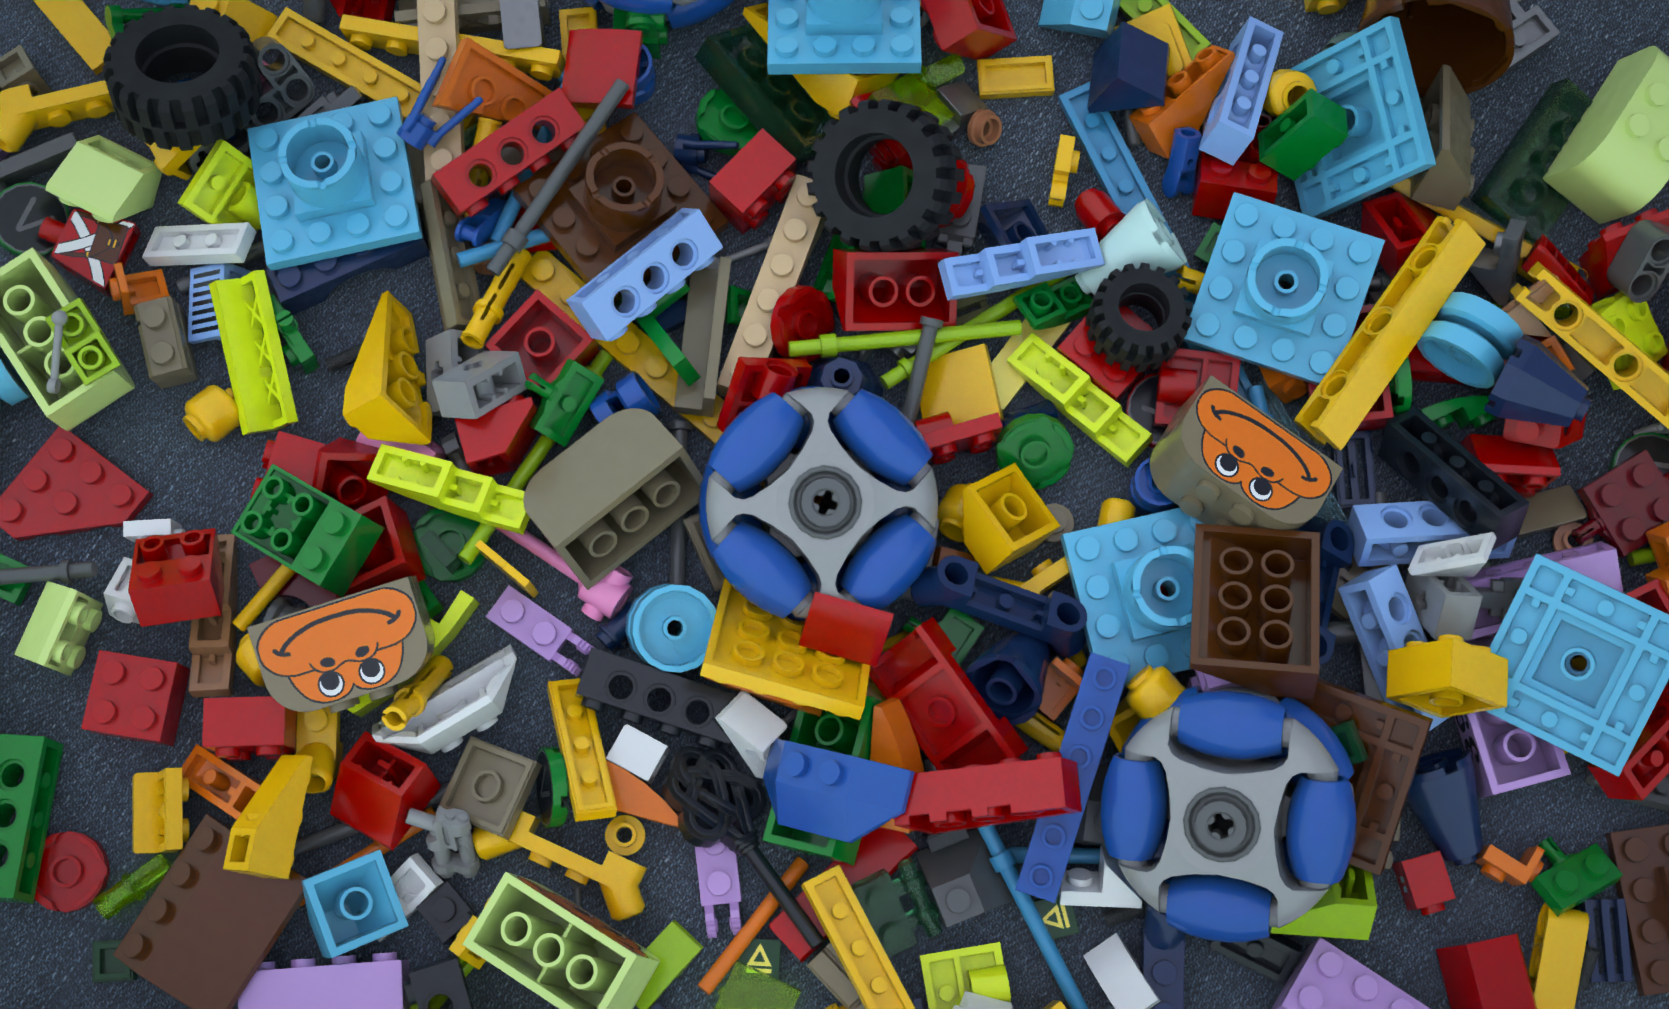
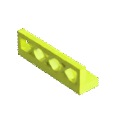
(252, 353)

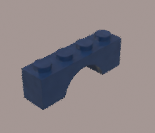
(312, 282)

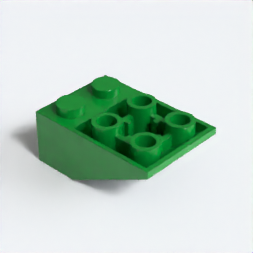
(307, 531)

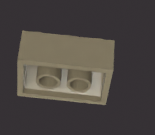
(1450, 131)

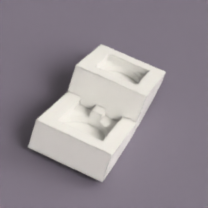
(413, 884)
(1120, 975)

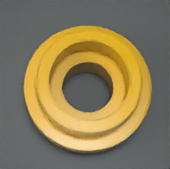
(636, 841)

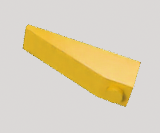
(827, 90)
(385, 382)

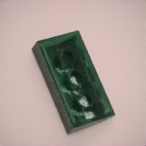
(770, 102)
(1515, 182)

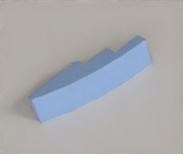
(1021, 264)

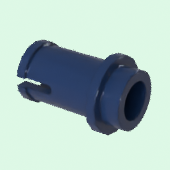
(614, 631)

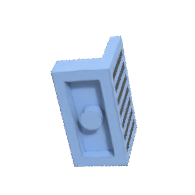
(202, 317)

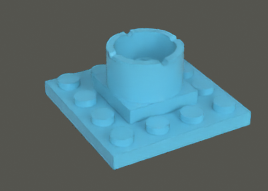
(844, 37)
(1384, 119)
(333, 184)
(1280, 329)
(1118, 582)
(1626, 649)

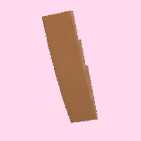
(214, 638)

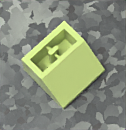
(105, 180)
(60, 628)

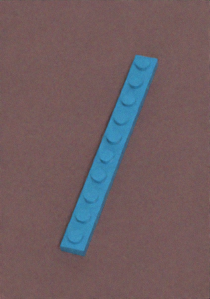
(1118, 172)

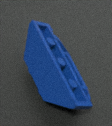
(833, 791)

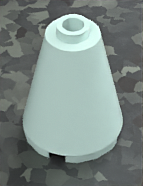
(1135, 240)

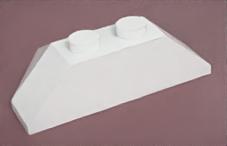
(457, 707)

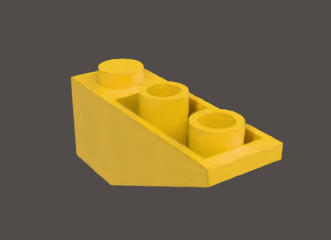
(268, 827)

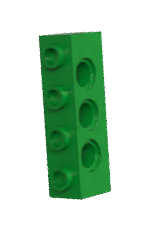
(33, 803)

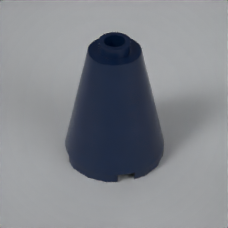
(1012, 676)
(1447, 804)

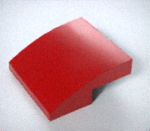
(596, 61)

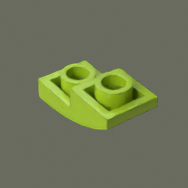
(85, 343)
(676, 951)

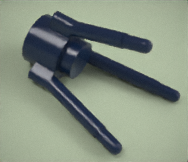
(693, 150)

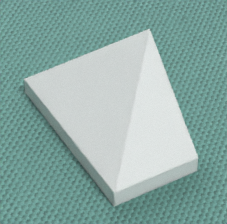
(1453, 557)

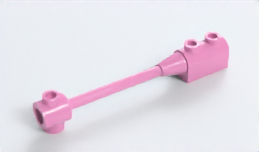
(601, 600)

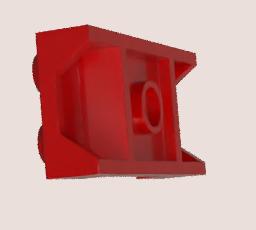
(942, 703)

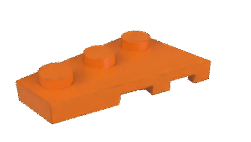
(485, 75)

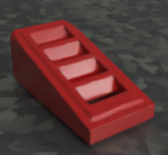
(1552, 259)

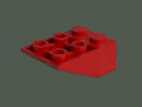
(1219, 180)

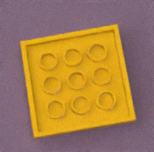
(764, 655)

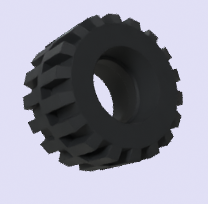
(1152, 292)

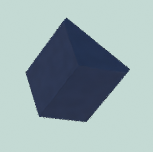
(1129, 71)
(1009, 223)

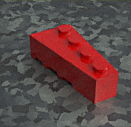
(992, 794)

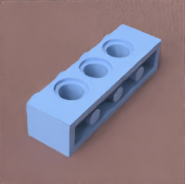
(1242, 92)
(595, 300)
(1395, 530)
(1383, 622)

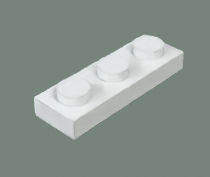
(199, 244)

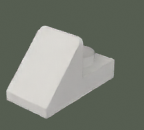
(751, 729)
(1100, 888)

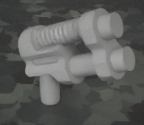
(448, 831)

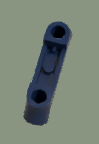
(1335, 553)
(959, 586)
(1163, 959)

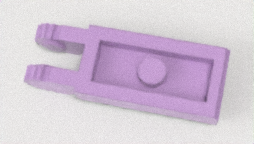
(536, 628)
(719, 885)

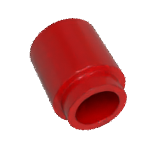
(1097, 211)

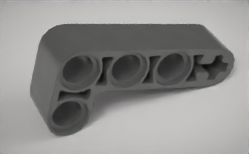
(273, 91)
(1641, 261)

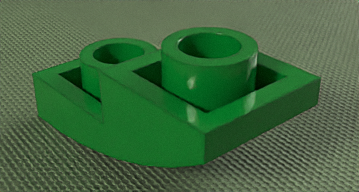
(1053, 305)
(1464, 410)

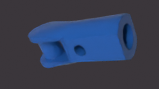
(1182, 162)
(480, 227)

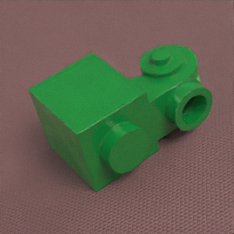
(652, 26)

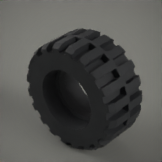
(175, 44)
(838, 168)

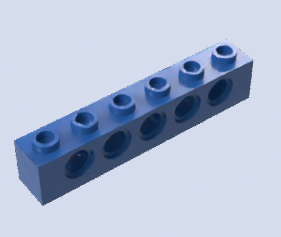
(1084, 744)

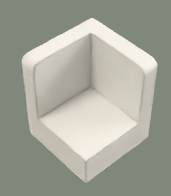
(638, 753)

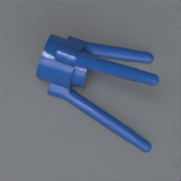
(418, 127)

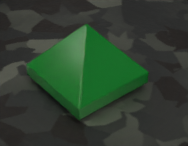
(736, 303)

